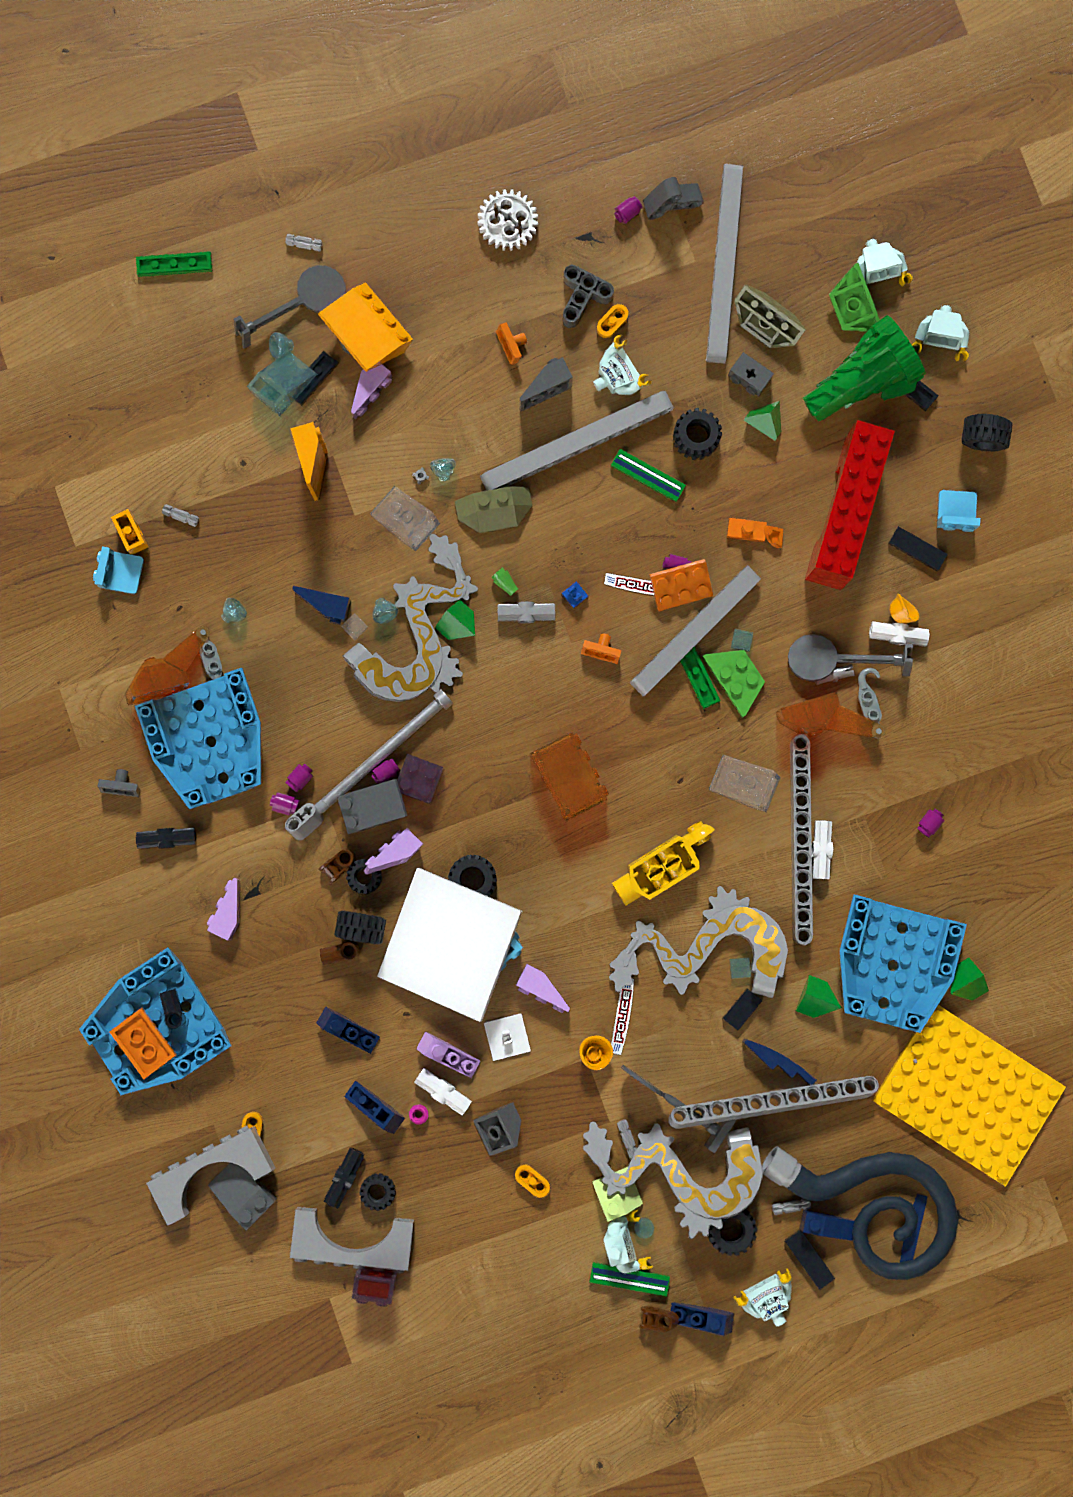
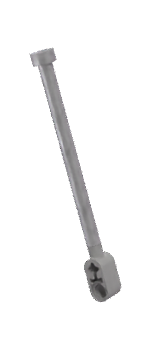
(311, 816)

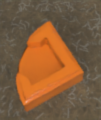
(774, 536)

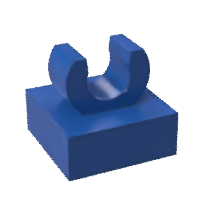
(574, 595)

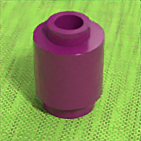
(628, 209)
(674, 561)
(385, 771)
(299, 777)
(284, 804)
(930, 822)

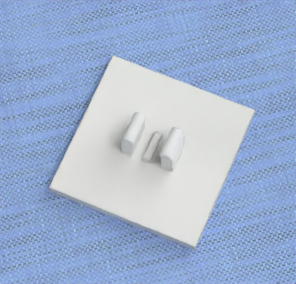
(507, 1037)

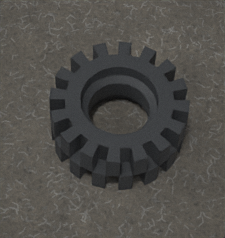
(354, 883)
(368, 1200)

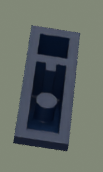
(329, 605)
(374, 1107)
(826, 1225)

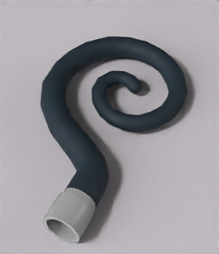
(786, 1171)

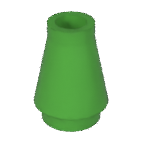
(504, 581)

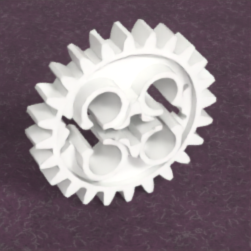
(496, 232)

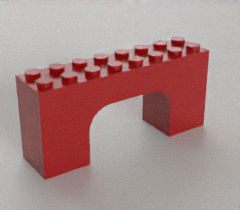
(858, 482)

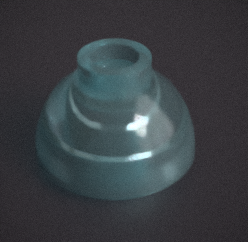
(280, 345)
(443, 468)
(233, 611)
(384, 611)

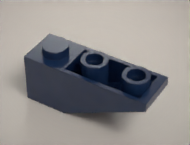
(347, 1030)
(704, 1318)

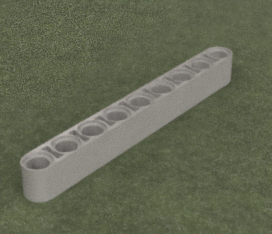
(695, 630)

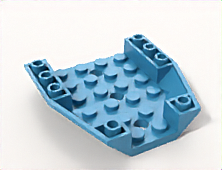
(180, 733)
(924, 957)
(194, 1042)

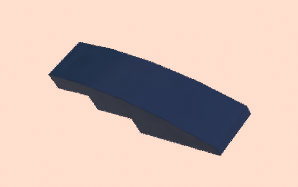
(773, 1058)

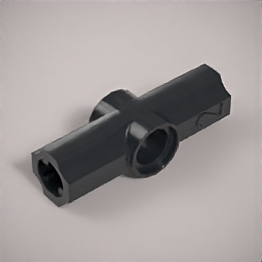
(166, 838)
(344, 1177)

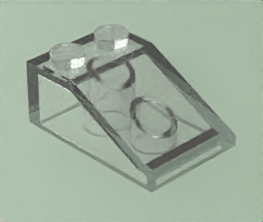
(405, 518)
(745, 783)

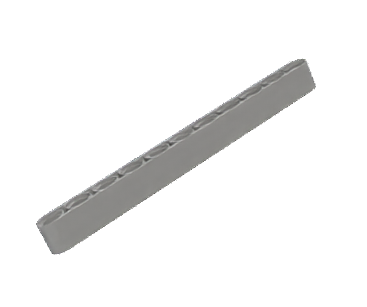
(724, 263)
(577, 441)
(796, 848)
(766, 1107)

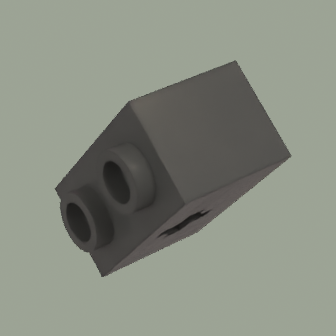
(746, 365)

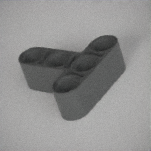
(672, 196)
(583, 292)

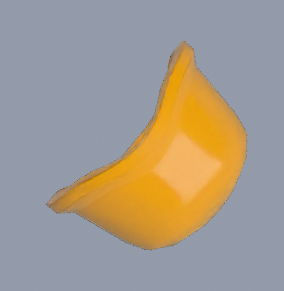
(903, 611)
(596, 1052)

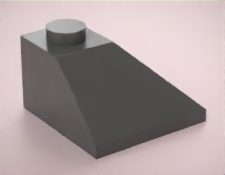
(499, 1128)

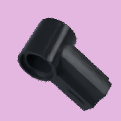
(171, 1006)

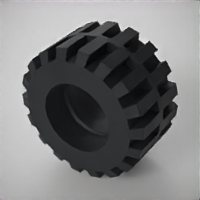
(701, 419)
(987, 432)
(480, 863)
(360, 927)
(738, 1244)

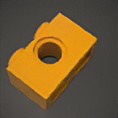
(129, 532)

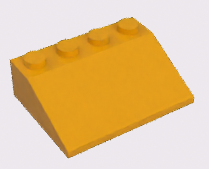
(366, 327)
(311, 453)

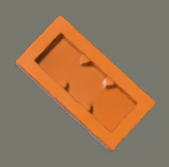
(510, 343)
(746, 529)
(601, 649)

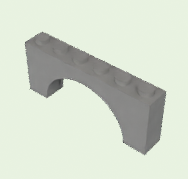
(171, 1187)
(312, 1244)

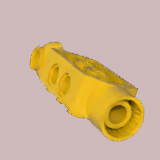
(662, 865)

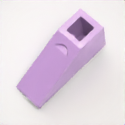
(368, 388)
(397, 852)
(228, 914)
(537, 983)
(447, 1055)

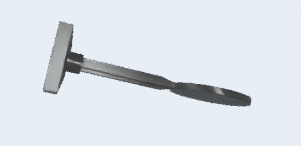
(316, 290)
(816, 658)
(717, 1131)

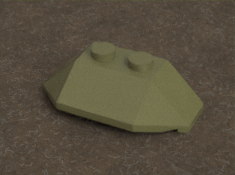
(767, 318)
(494, 508)

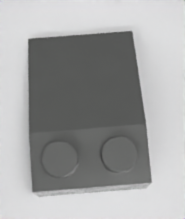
(550, 382)
(372, 806)
(241, 1194)

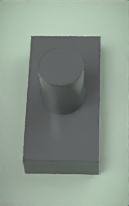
(119, 786)

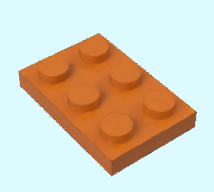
(681, 585)
(143, 1043)

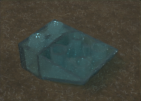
(281, 382)

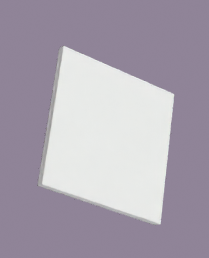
(449, 944)

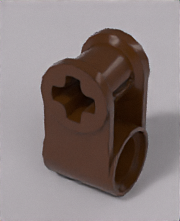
(337, 866)
(655, 1319)

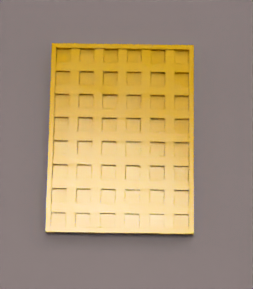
(969, 1094)

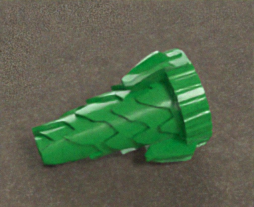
(879, 363)

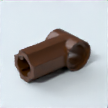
(338, 953)

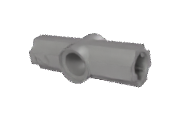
(526, 612)

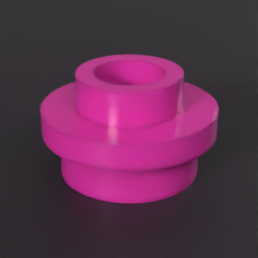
(416, 1120)

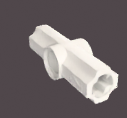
(899, 633)
(822, 850)
(443, 1091)

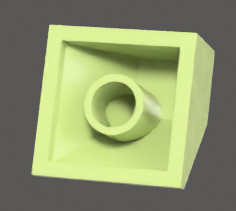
(617, 1204)

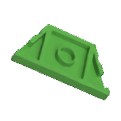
(853, 302)
(737, 677)

